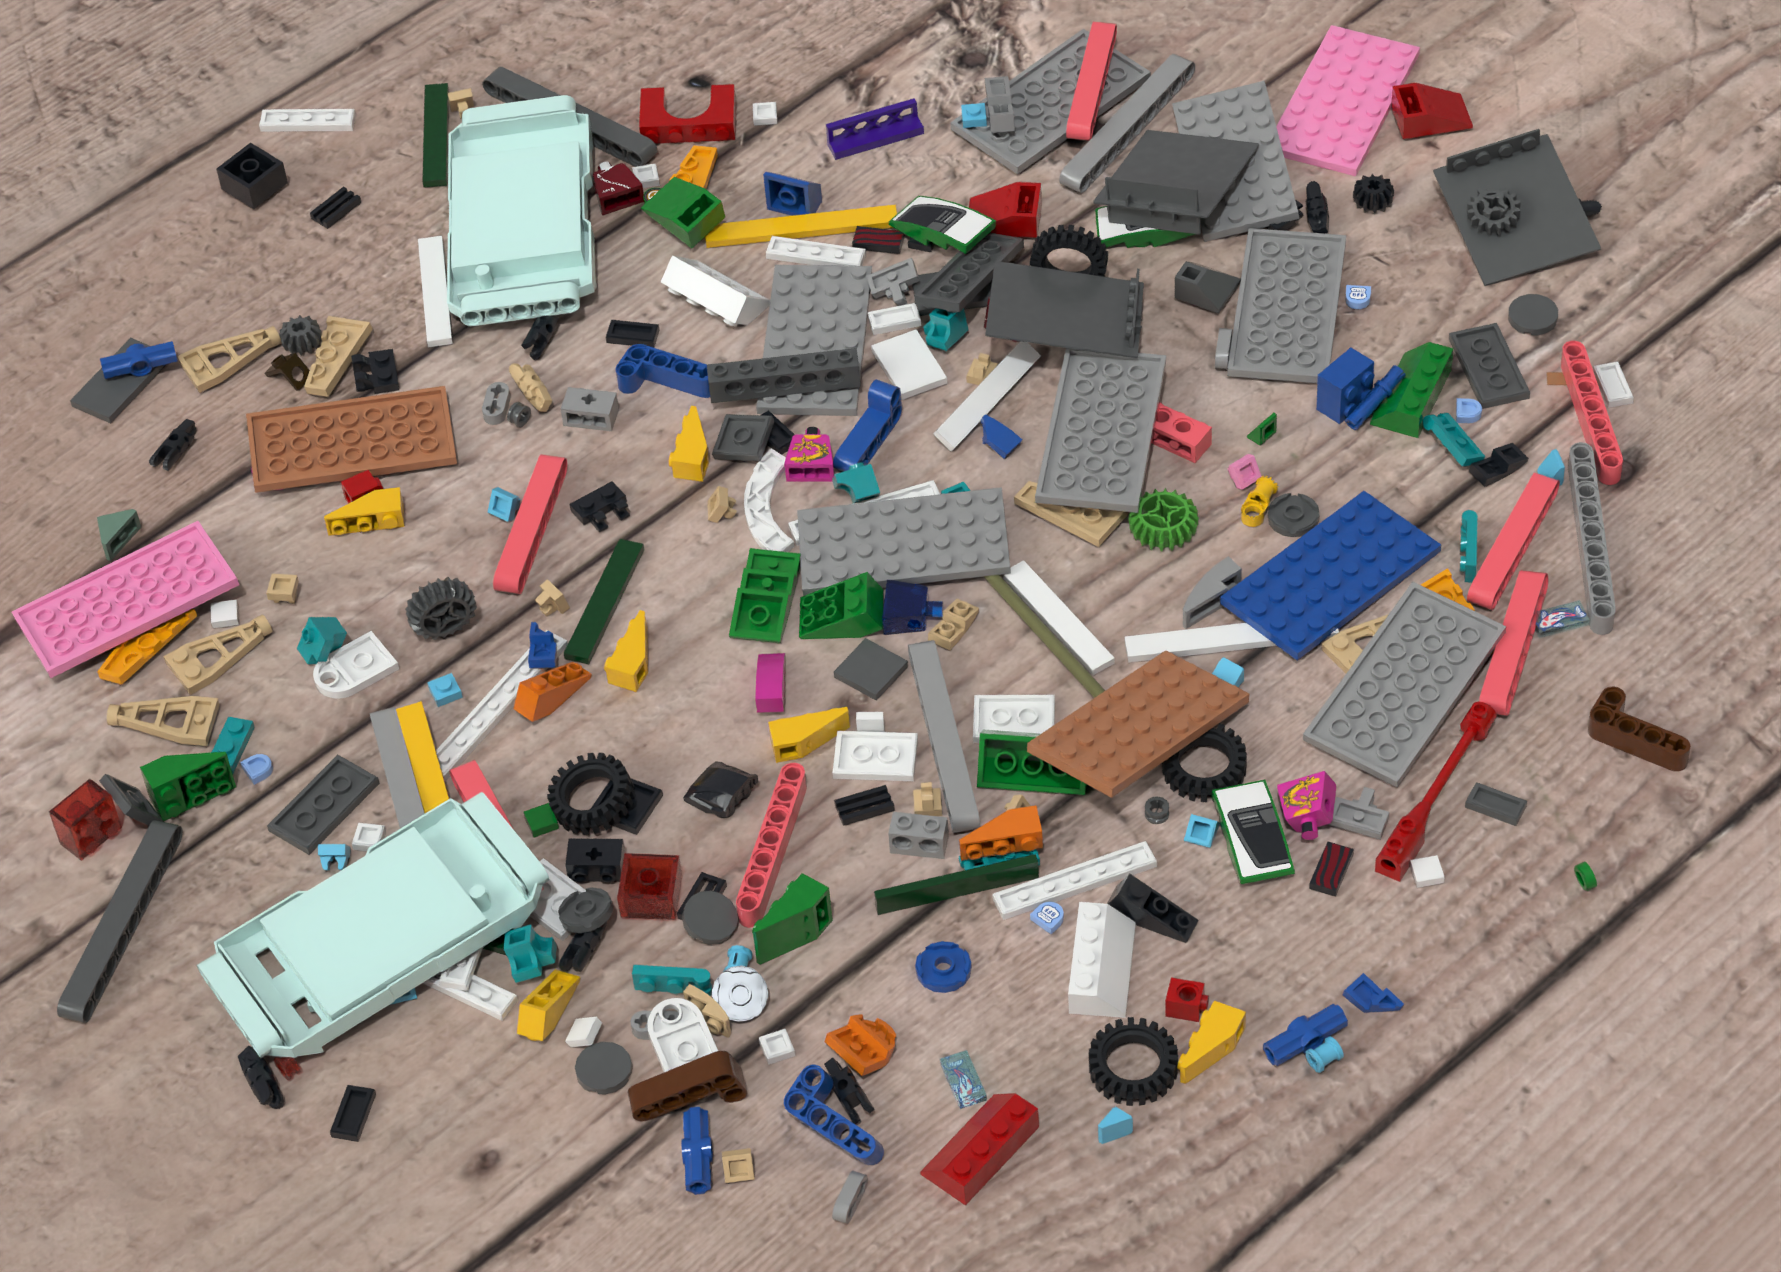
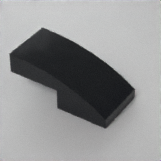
(1502, 463)

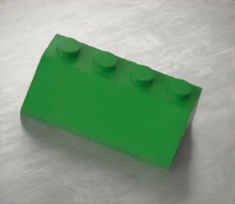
(1417, 392)
(1008, 765)

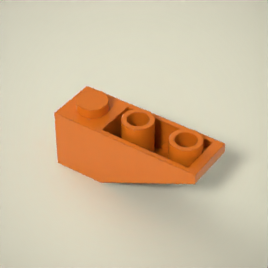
(546, 692)
(1008, 833)

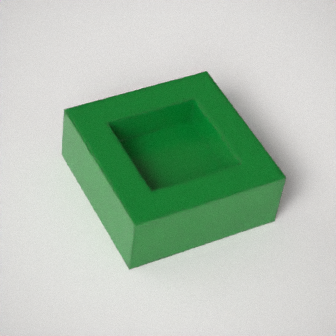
(541, 820)

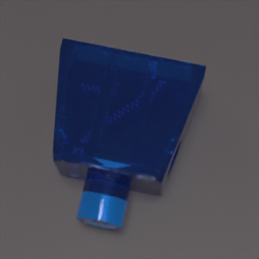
(908, 608)

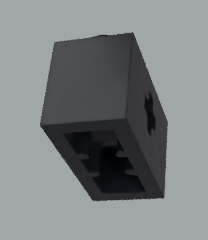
(594, 859)

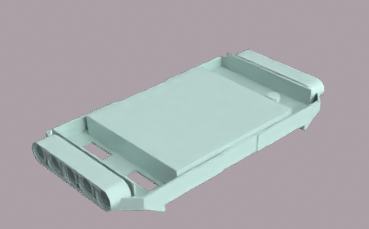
(519, 211)
(376, 927)

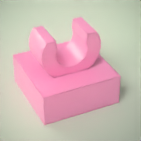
(1244, 471)

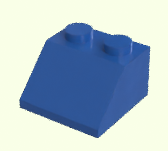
(791, 194)

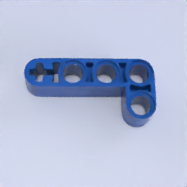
(663, 368)
(872, 428)
(835, 1123)

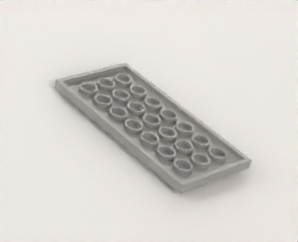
(1044, 100)
(1263, 187)
(1287, 305)
(811, 313)
(1101, 431)
(905, 539)
(1404, 684)

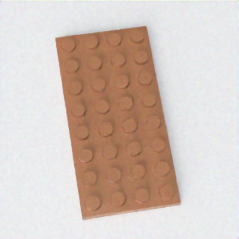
(349, 437)
(1138, 723)

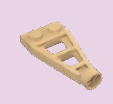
(205, 376)
(1342, 646)
(194, 675)
(196, 727)

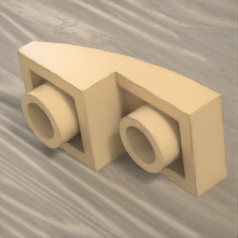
(954, 624)
(713, 1013)

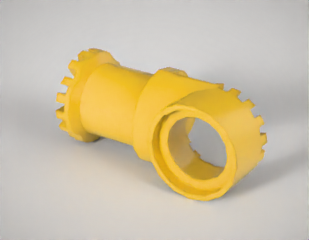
(1258, 501)

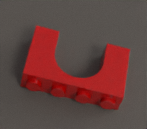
(715, 124)

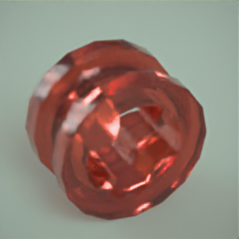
(287, 1066)

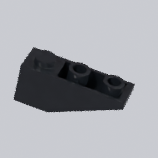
(1151, 909)

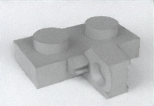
(894, 281)
(1360, 815)

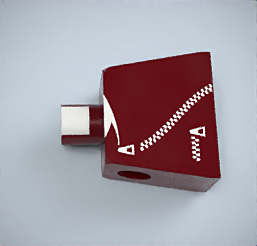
(616, 187)

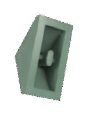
(117, 530)

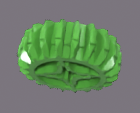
(1164, 520)

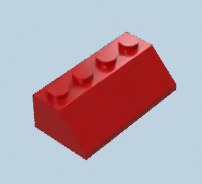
(982, 1146)

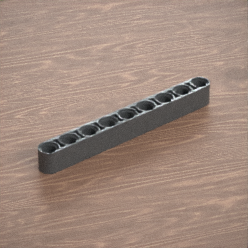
(606, 133)
(119, 922)

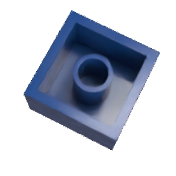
(1344, 385)

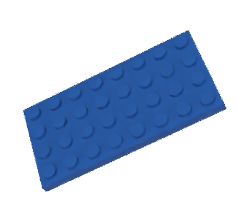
(1330, 575)

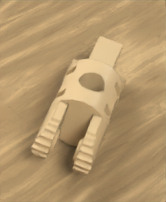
(531, 386)

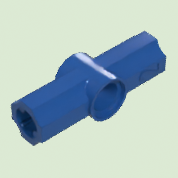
(138, 360)
(1305, 1034)
(697, 1150)

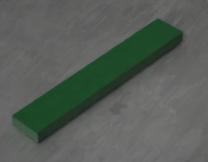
(435, 135)
(604, 601)
(956, 884)

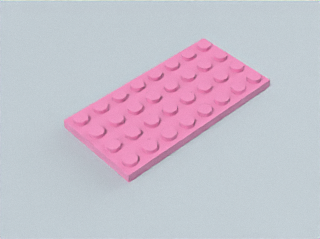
(1344, 99)
(124, 599)

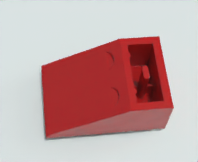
(1428, 110)
(1013, 207)

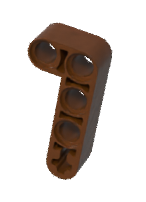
(1634, 736)
(686, 1084)

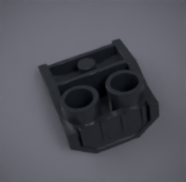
(720, 789)

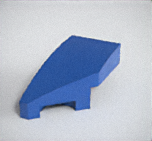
(999, 436)
(542, 648)
(1370, 998)

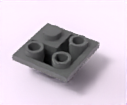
(1204, 286)

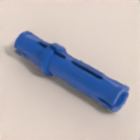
(1381, 390)

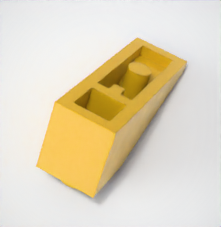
(545, 1005)

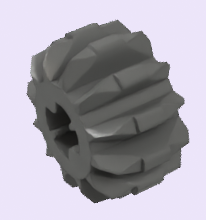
(300, 335)

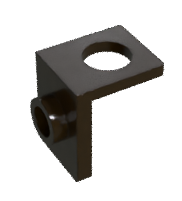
(285, 365)

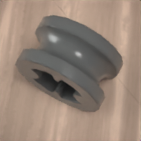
(519, 414)
(1155, 817)

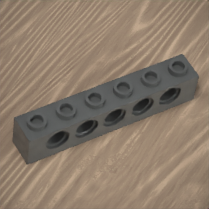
(783, 375)

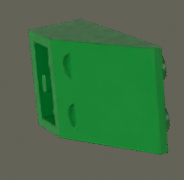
(685, 210)
(842, 610)
(186, 781)
(793, 919)

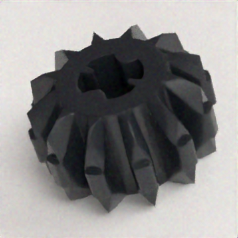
(1373, 193)

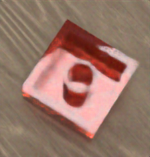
(85, 819)
(649, 886)

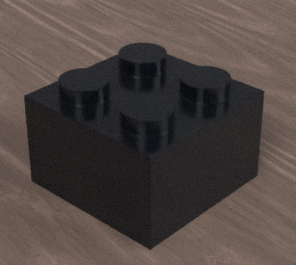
(252, 175)

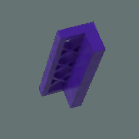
(874, 134)

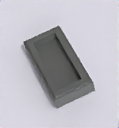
(1496, 804)

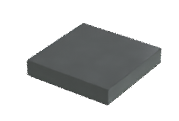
(743, 437)
(870, 669)
(130, 800)

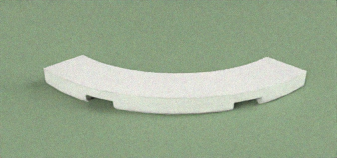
(757, 503)

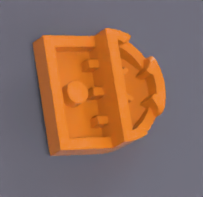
(863, 1043)

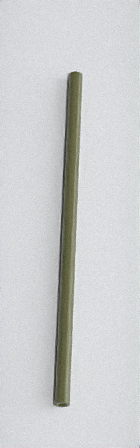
(1045, 635)

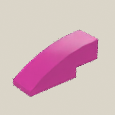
(770, 682)

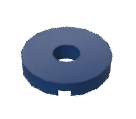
(943, 980)

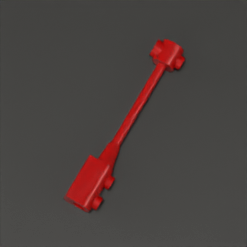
(1410, 831)

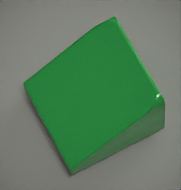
(1264, 430)

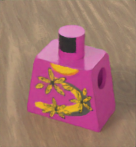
(809, 458)
(1308, 803)

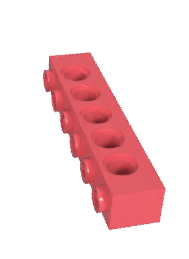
(1181, 434)

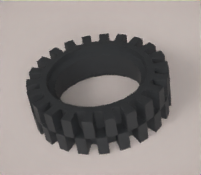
(1071, 240)
(1203, 787)
(605, 812)
(1133, 1089)

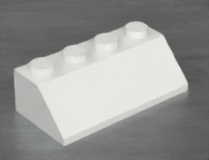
(714, 291)
(1101, 961)

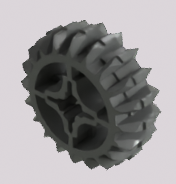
(440, 608)

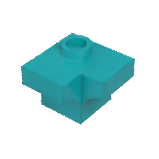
(945, 328)
(858, 482)
(320, 639)
(528, 952)

